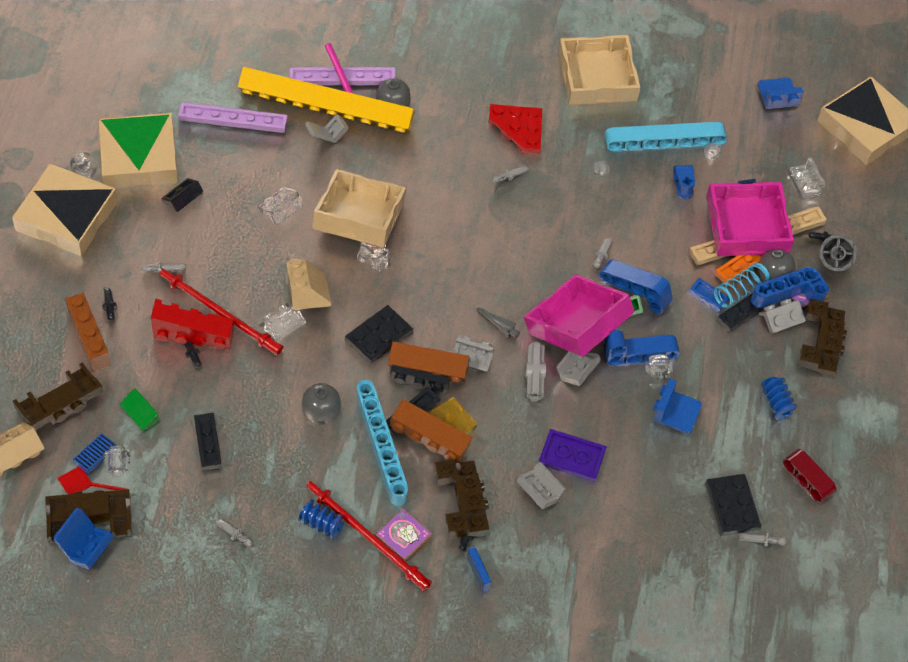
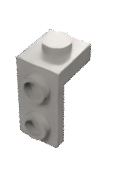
(331, 132)

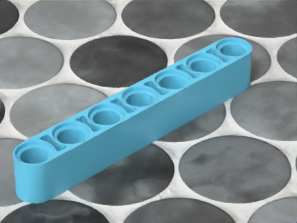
(665, 136)
(382, 450)

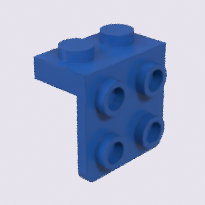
(779, 93)
(676, 409)
(82, 540)

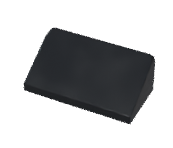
(182, 194)

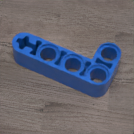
(803, 281)
(639, 282)
(638, 350)

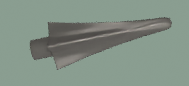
(505, 326)

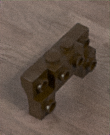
(829, 340)
(60, 402)
(469, 491)
(99, 506)

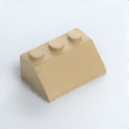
(307, 285)
(17, 445)

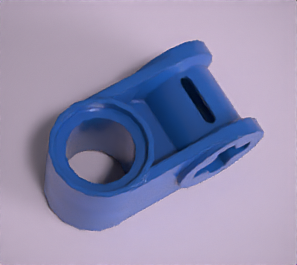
(684, 180)

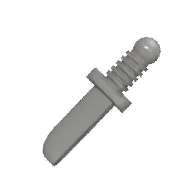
(508, 175)
(602, 253)
(159, 267)
(235, 534)
(762, 538)

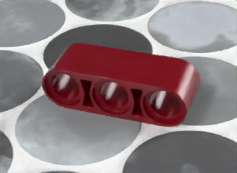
(809, 475)

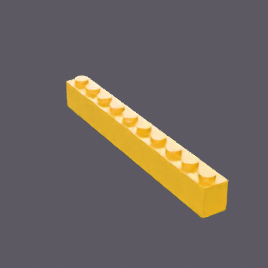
(326, 99)

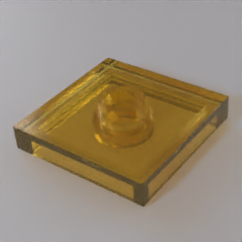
(454, 415)

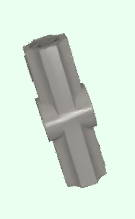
(535, 371)

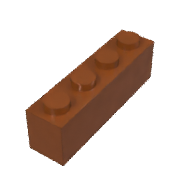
(88, 332)
(430, 361)
(430, 431)

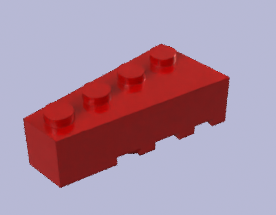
(184, 326)

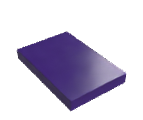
(572, 455)

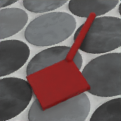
(78, 481)

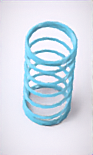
(756, 278)

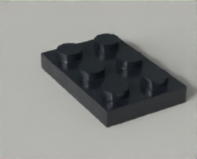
(377, 333)
(733, 504)

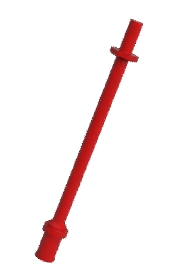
(264, 340)
(411, 572)

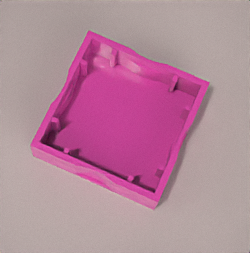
(749, 218)
(579, 315)

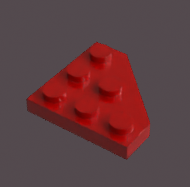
(519, 125)

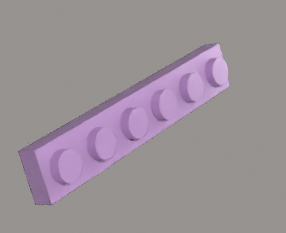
(354, 75)
(232, 117)

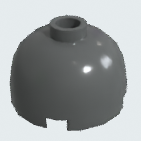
(394, 91)
(838, 252)
(777, 262)
(321, 403)

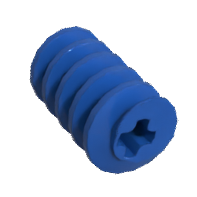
(778, 397)
(321, 520)

